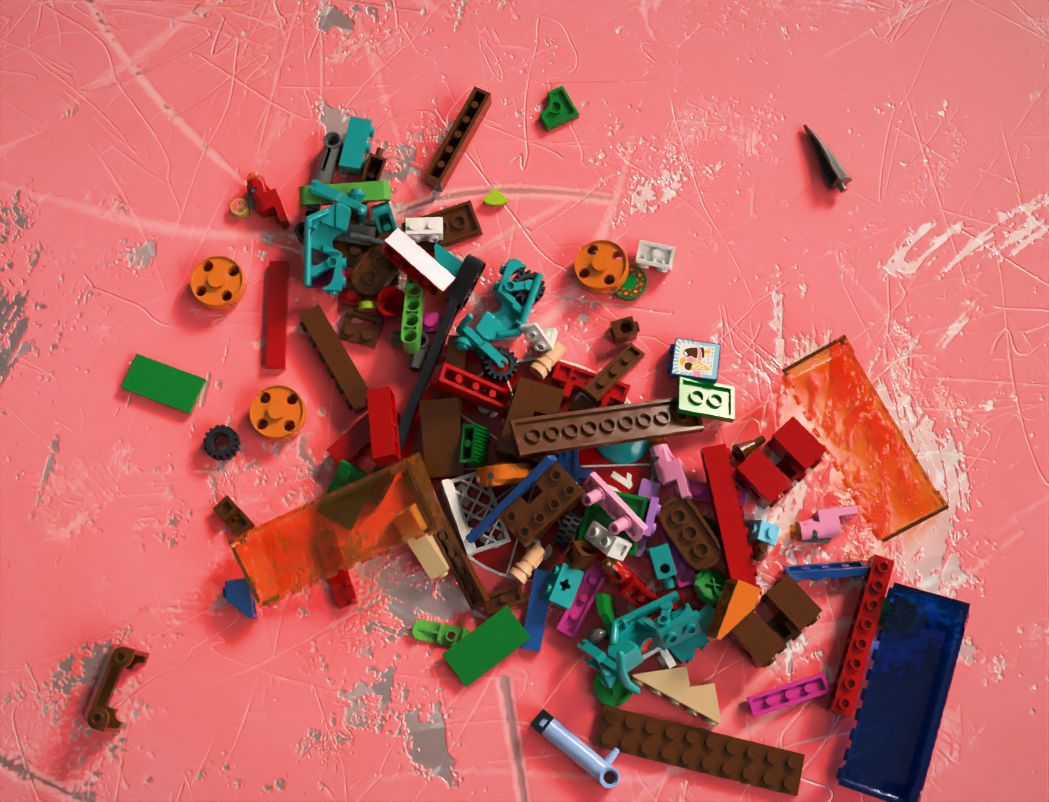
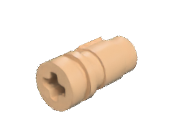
(548, 359)
(528, 563)

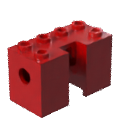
(797, 453)

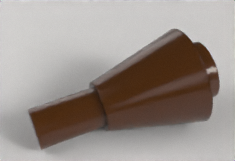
(744, 449)
(760, 551)

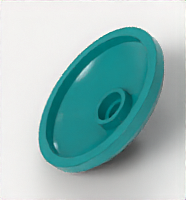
(626, 452)

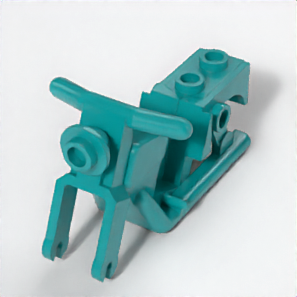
(321, 230)
(631, 632)

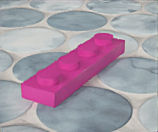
(583, 600)
(788, 694)

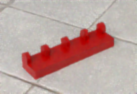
(343, 589)

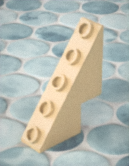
(676, 686)

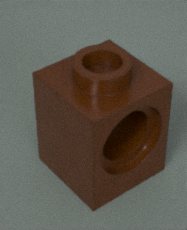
(621, 337)
(580, 555)

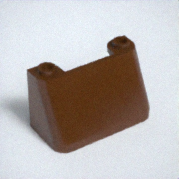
(97, 709)

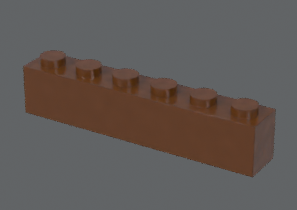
(458, 139)
(336, 357)

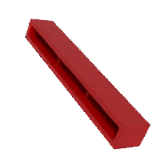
(728, 514)

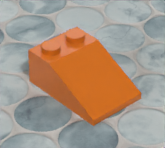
(733, 605)

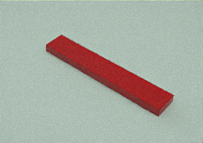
(277, 315)

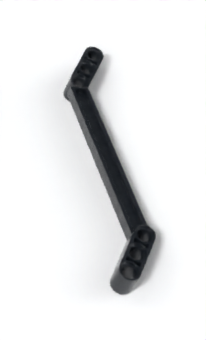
(457, 299)

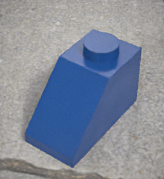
(240, 596)

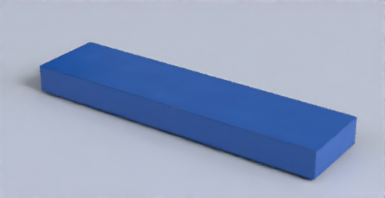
(536, 611)

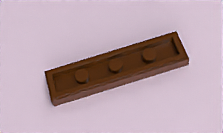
(613, 373)

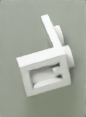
(540, 338)
(606, 542)
(664, 657)

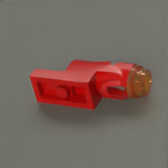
(265, 200)
(629, 584)

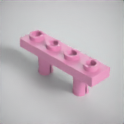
(614, 506)

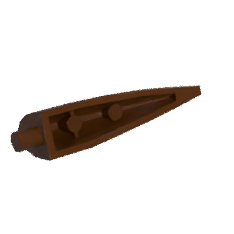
(372, 170)

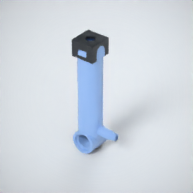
(576, 749)

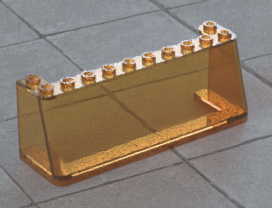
(863, 440)
(339, 530)

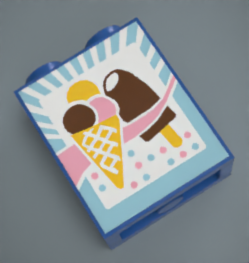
(694, 359)

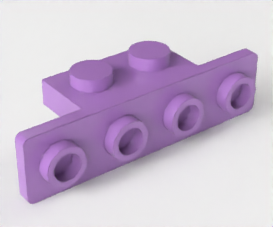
(650, 490)

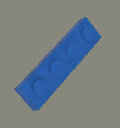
(831, 570)

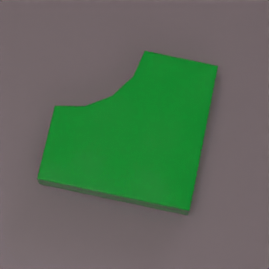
(559, 109)
(606, 609)

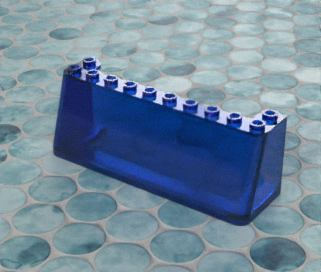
(904, 695)

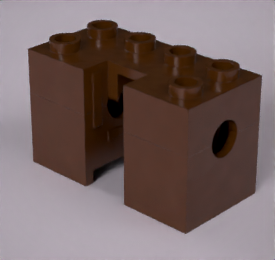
(529, 400)
(534, 520)
(792, 613)

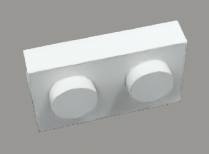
(655, 255)

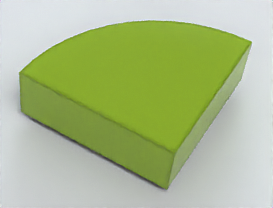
(495, 198)

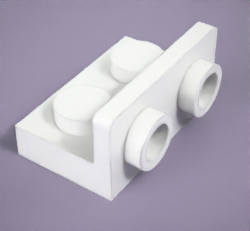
(425, 229)

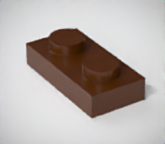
(507, 596)

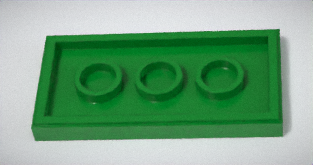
(163, 384)
(486, 645)

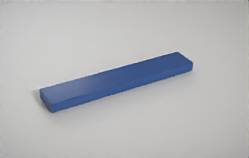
(518, 491)

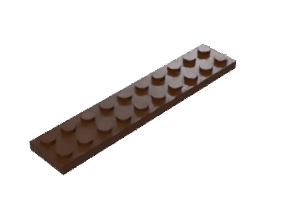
(601, 427)
(700, 750)

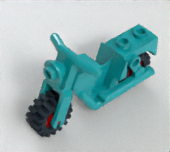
(505, 324)

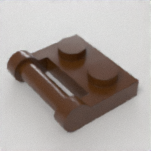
(359, 333)

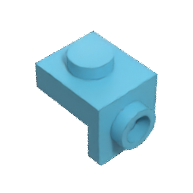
(763, 532)

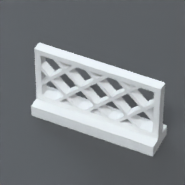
(458, 518)

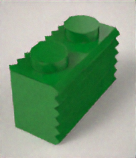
(474, 445)

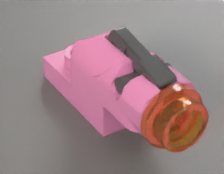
(668, 470)
(823, 527)

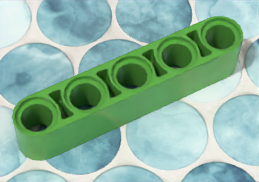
(375, 192)
(412, 317)

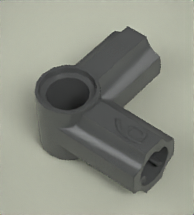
(416, 360)

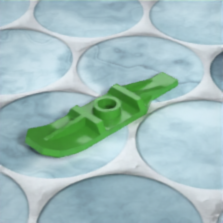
(437, 632)

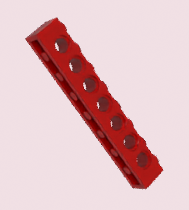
(860, 636)

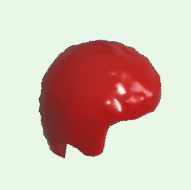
(390, 302)

